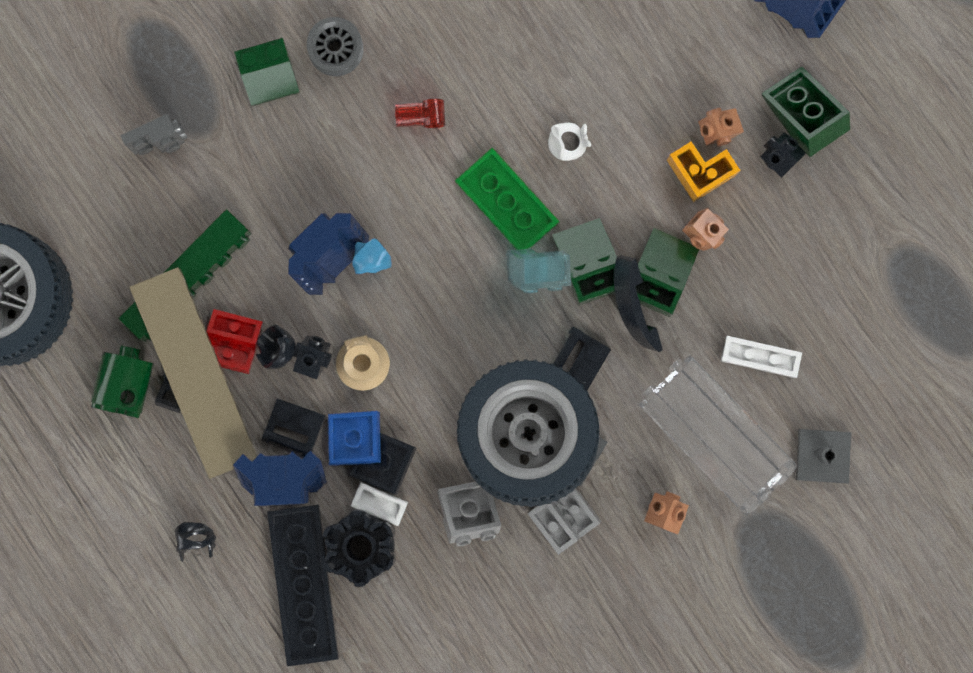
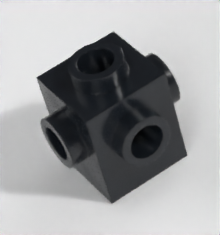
(782, 153)
(312, 356)

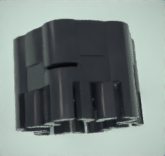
(340, 557)

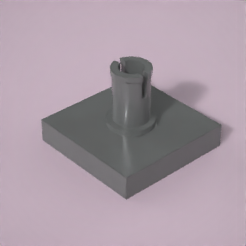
(823, 456)

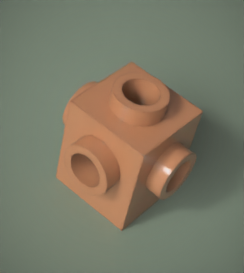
(720, 126)
(706, 230)
(666, 512)

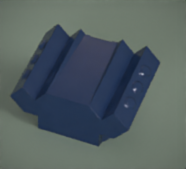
(806, 14)
(324, 250)
(280, 478)

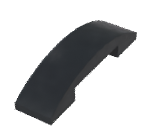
(625, 279)

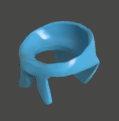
(370, 257)

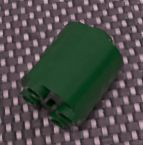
(122, 382)

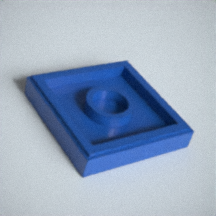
(354, 438)

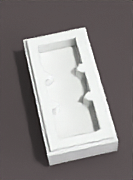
(379, 504)

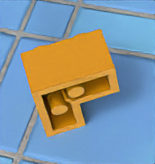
(701, 176)

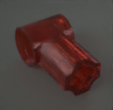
(426, 114)

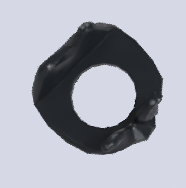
(188, 529)

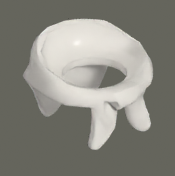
(557, 146)

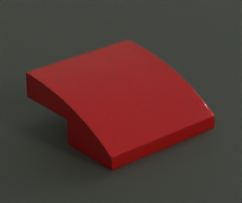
(234, 339)

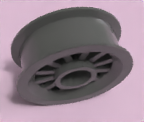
(321, 29)

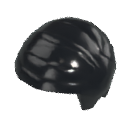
(275, 347)

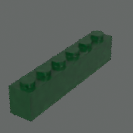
(198, 263)

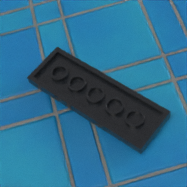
(303, 585)

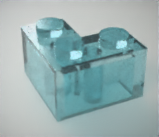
(538, 270)

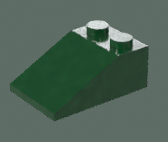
(807, 111)

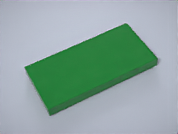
(506, 201)

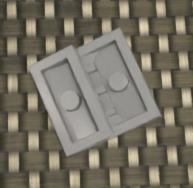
(565, 520)

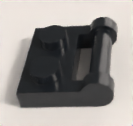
(589, 359)
(295, 419)

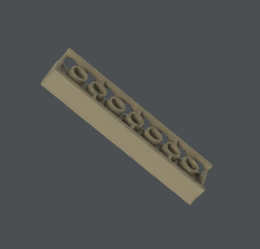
(193, 371)

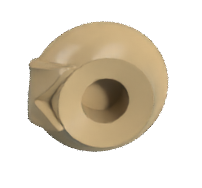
(362, 363)

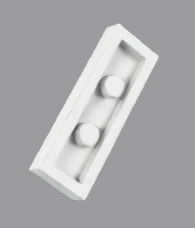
(761, 356)

